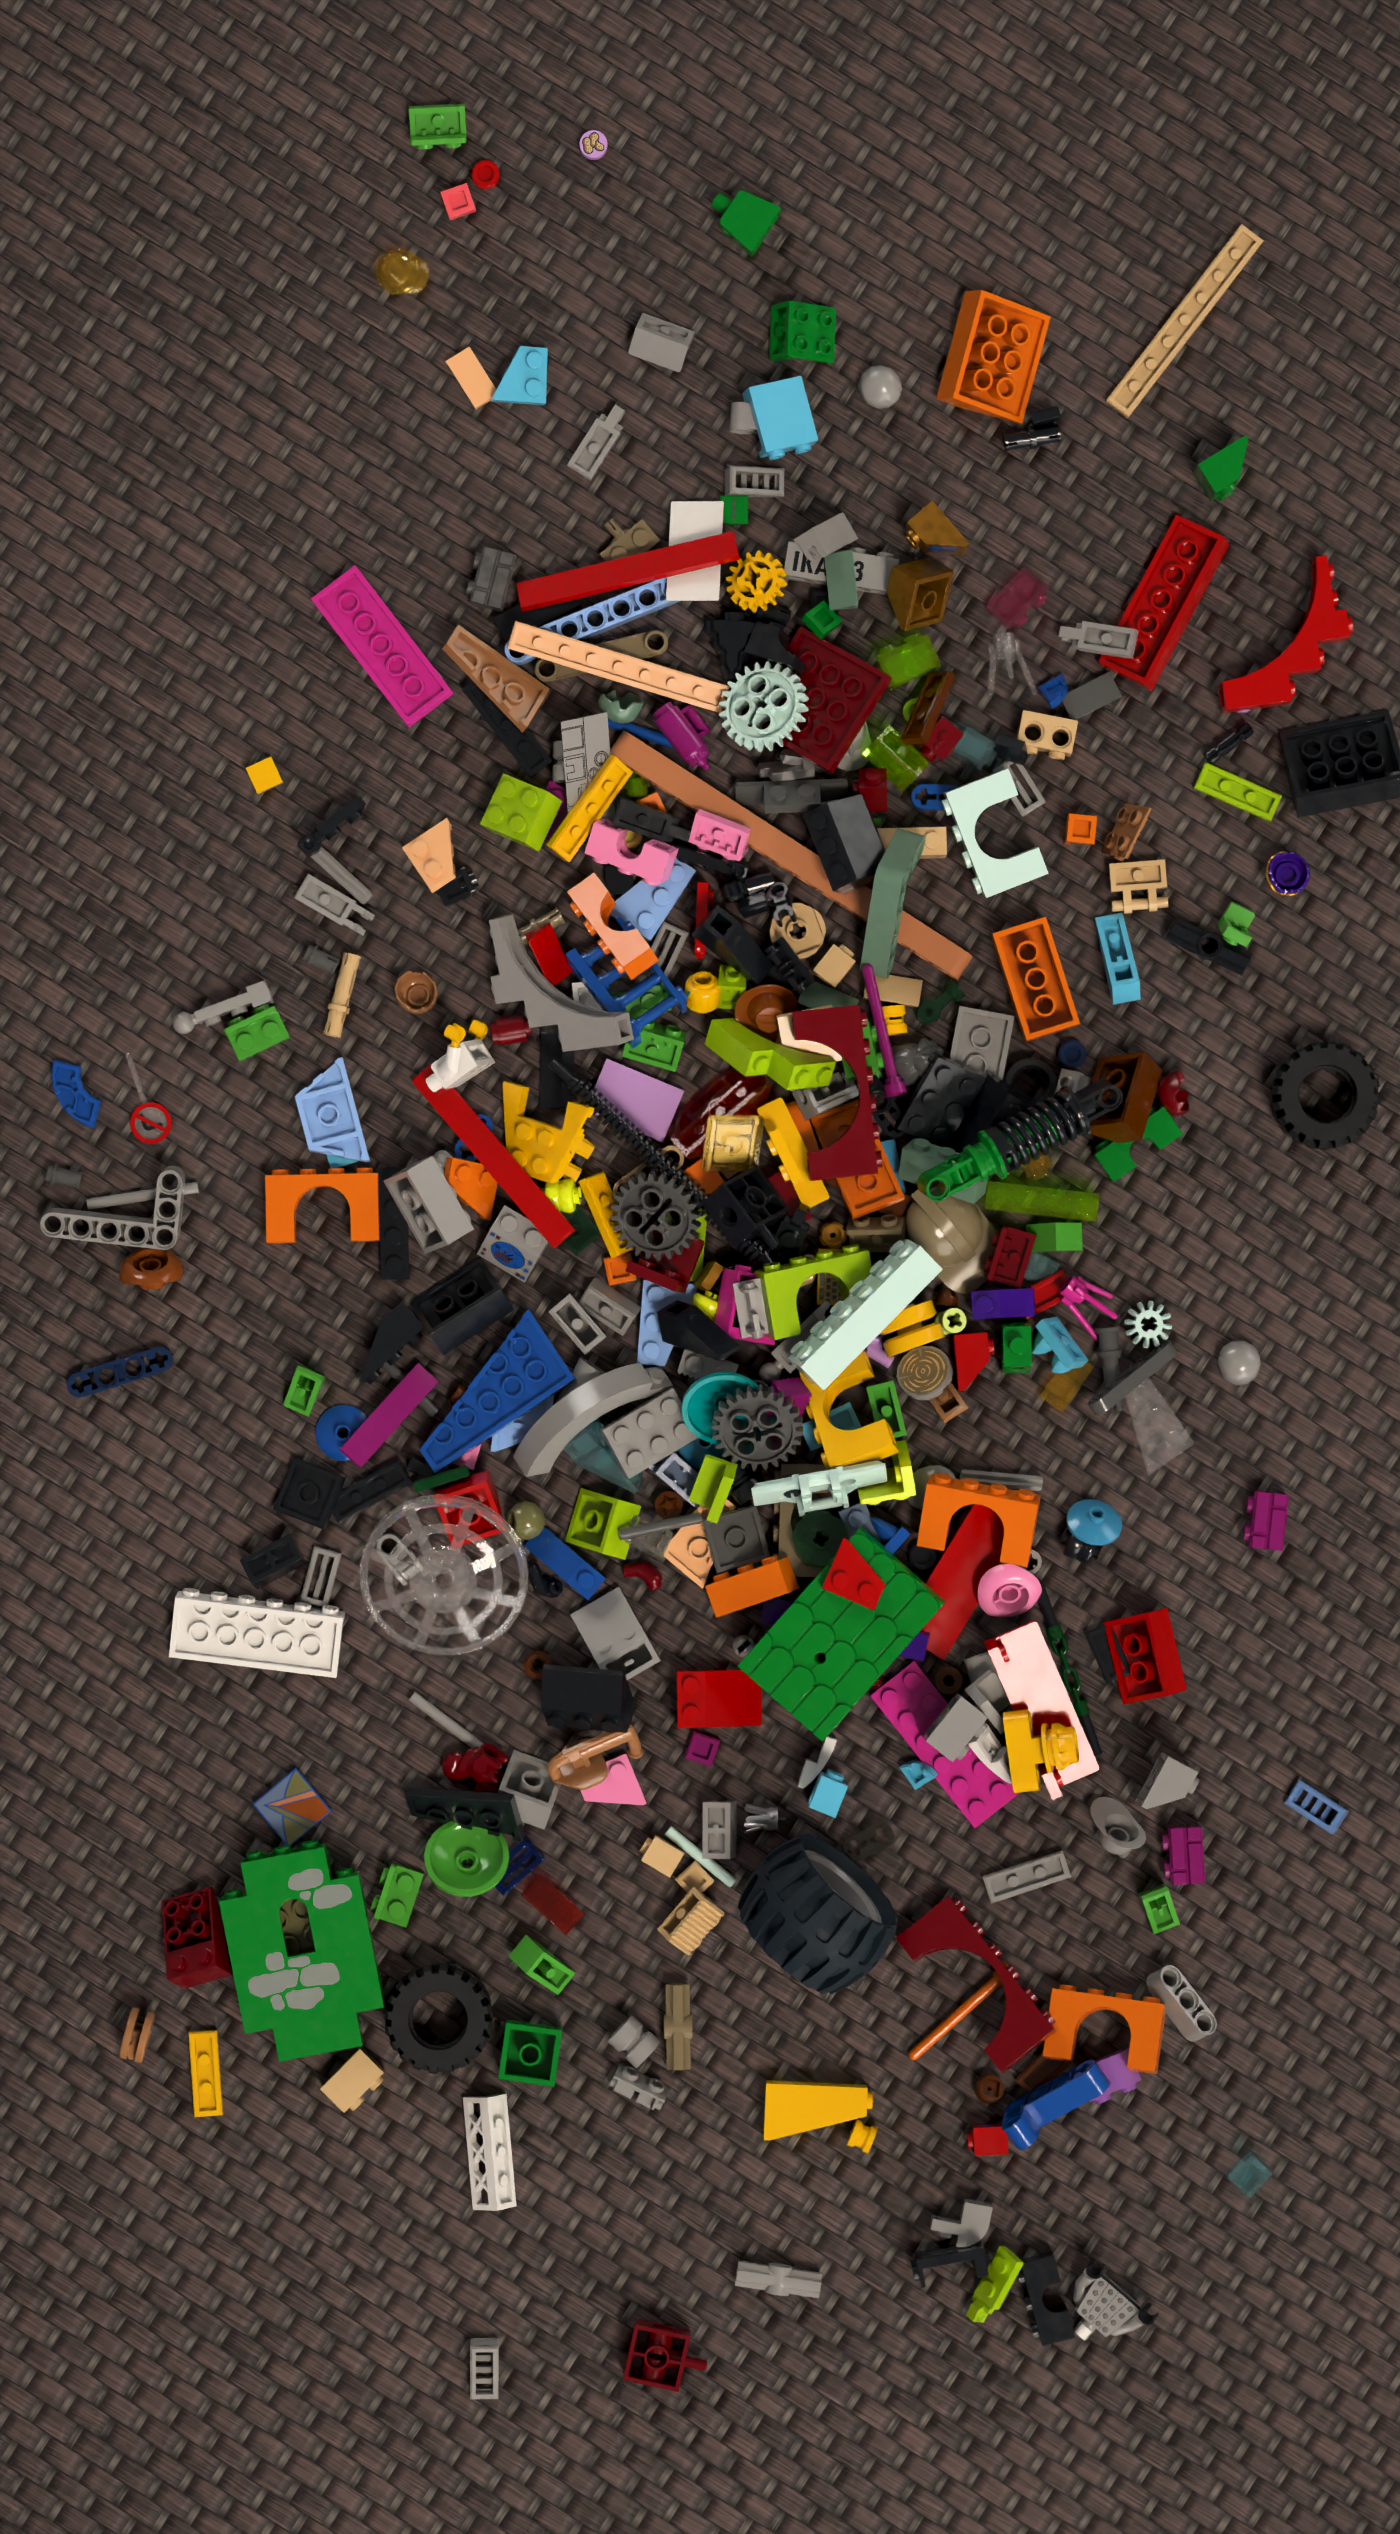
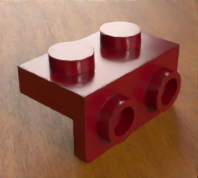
(1011, 1256)

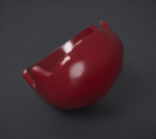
(1171, 1095)

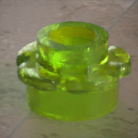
(636, 787)

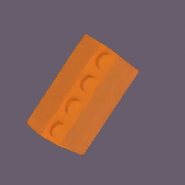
(993, 356)

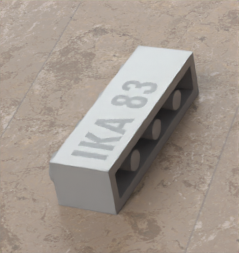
(870, 570)

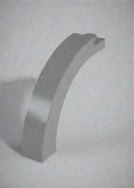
(580, 1408)

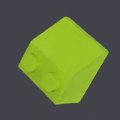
(597, 1523)

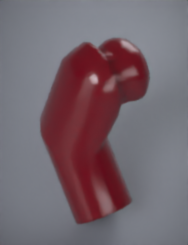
(646, 1572)

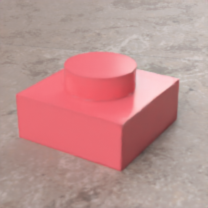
(458, 201)

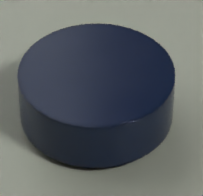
(1072, 1054)

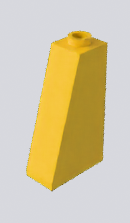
(811, 2105)

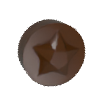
(668, 1505)
(989, 2088)

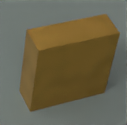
(708, 1276)

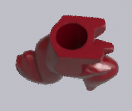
(479, 1763)

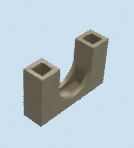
(783, 1532)

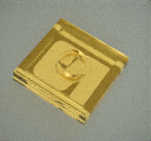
(732, 1142)

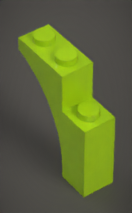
(759, 1056)

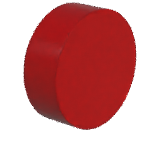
(485, 174)

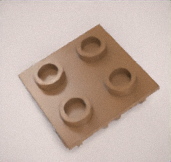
(1126, 831)

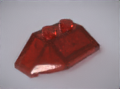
(726, 1095)

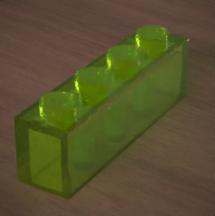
(1041, 1202)

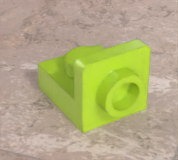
(731, 985)

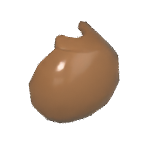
(416, 992)

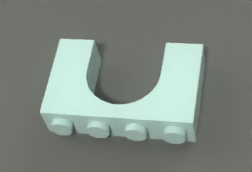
(965, 806)

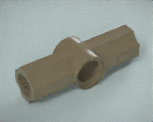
(678, 2026)

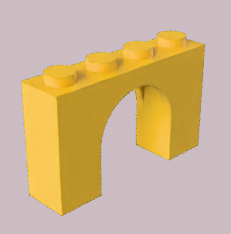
(848, 1446)

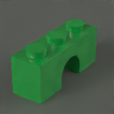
(1115, 1157)

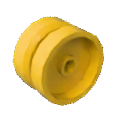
(910, 1329)

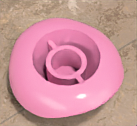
(1008, 1591)

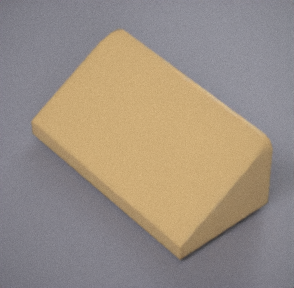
(898, 990)

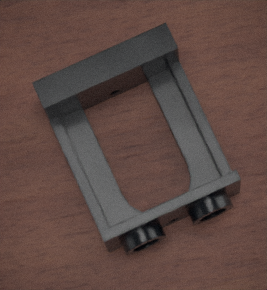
(949, 2255)

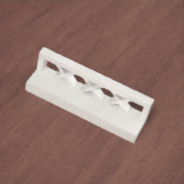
(494, 2152)

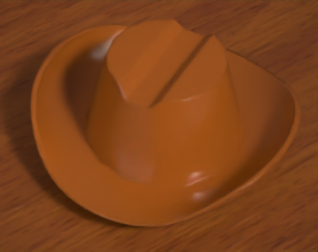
(760, 1005)
(151, 1268)

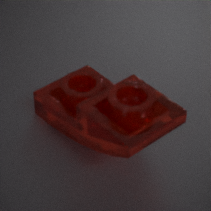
(552, 1904)

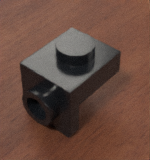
(459, 888)

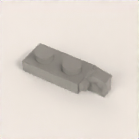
(597, 443)
(1101, 639)

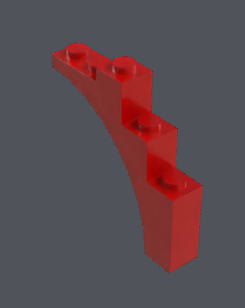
(1321, 625)

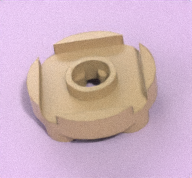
(812, 937)

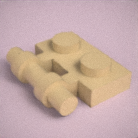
(1134, 877)

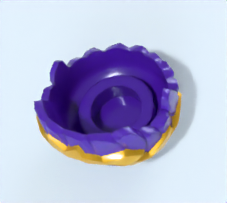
(1287, 873)

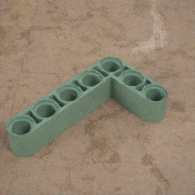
(888, 900)

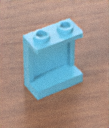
(782, 417)

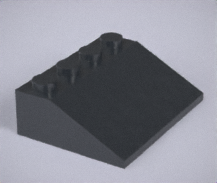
(1342, 763)

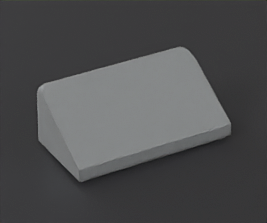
(609, 1306)

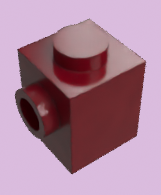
(873, 786)

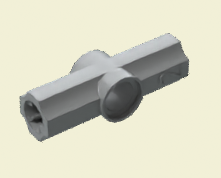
(778, 2279)

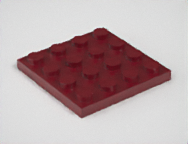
(840, 699)

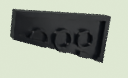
(479, 1809)

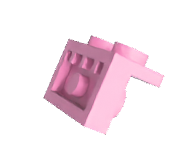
(719, 835)

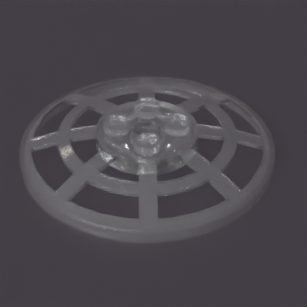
(446, 1561)

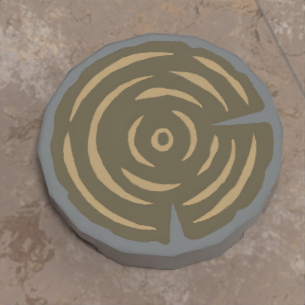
(924, 1372)

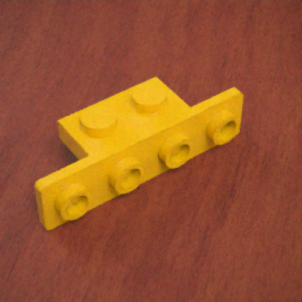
(792, 1151)

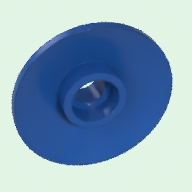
(331, 1422)

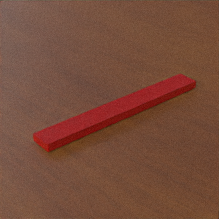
(628, 571)
(497, 1160)

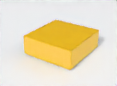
(264, 775)

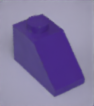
(1003, 1303)

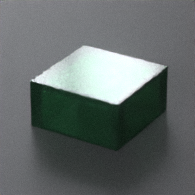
(585, 1232)

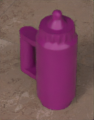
(682, 734)

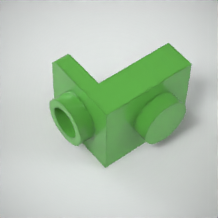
(1235, 924)

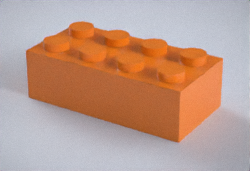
(1035, 979)

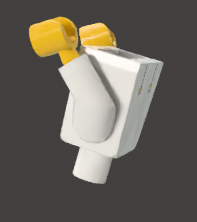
(461, 1060)

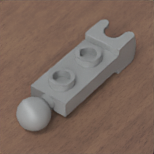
(256, 995)
(772, 1370)

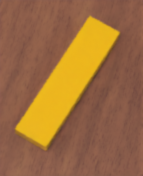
(589, 808)

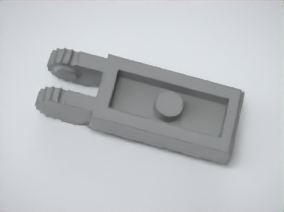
(331, 903)

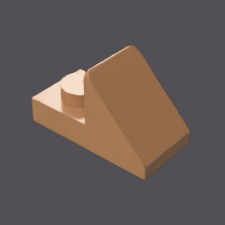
(948, 1403)

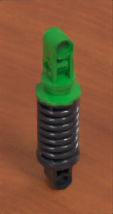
(1021, 1138)

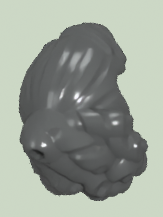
(913, 1060)

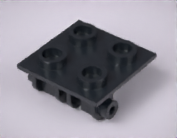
(787, 968)

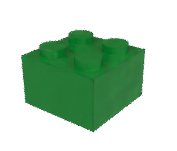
(530, 2053)

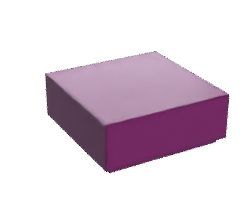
(702, 1749)

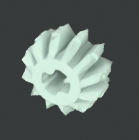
(1149, 1313)

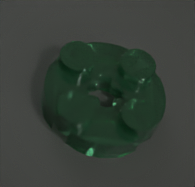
(805, 1531)

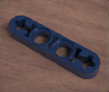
(119, 1369)

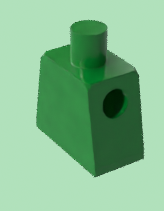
(746, 219)
(1016, 1346)

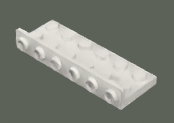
(256, 1633)

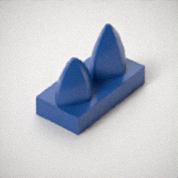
(890, 1534)

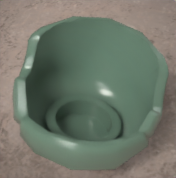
(621, 709)

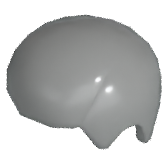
(880, 386)
(1239, 1362)

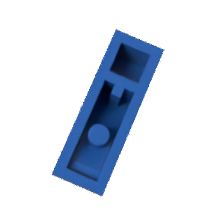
(566, 1563)

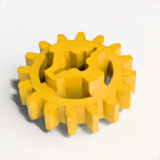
(767, 583)

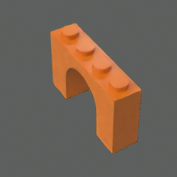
(286, 1190)
(1015, 1508)
(1144, 2019)

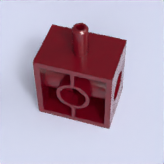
(659, 2355)

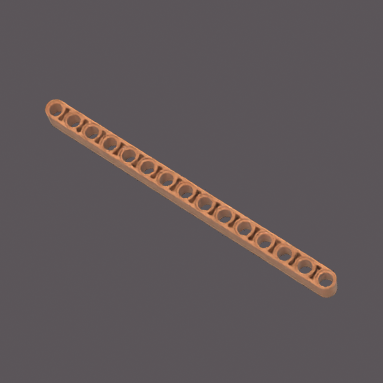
(781, 849)

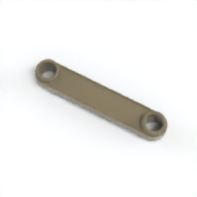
(632, 645)

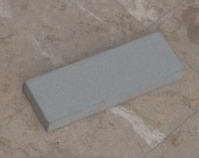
(1026, 1876)

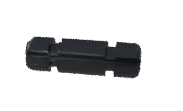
(1228, 743)

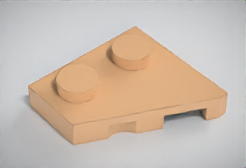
(433, 855)

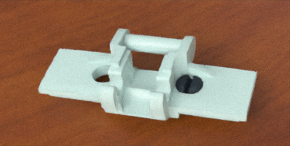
(799, 1488)

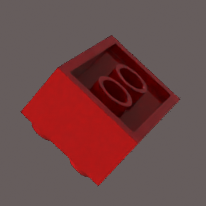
(717, 1699)

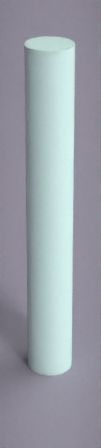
(696, 1853)

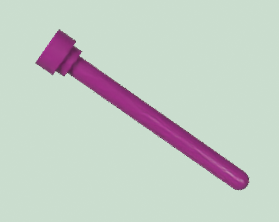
(893, 1084)

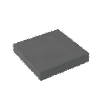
(736, 1539)

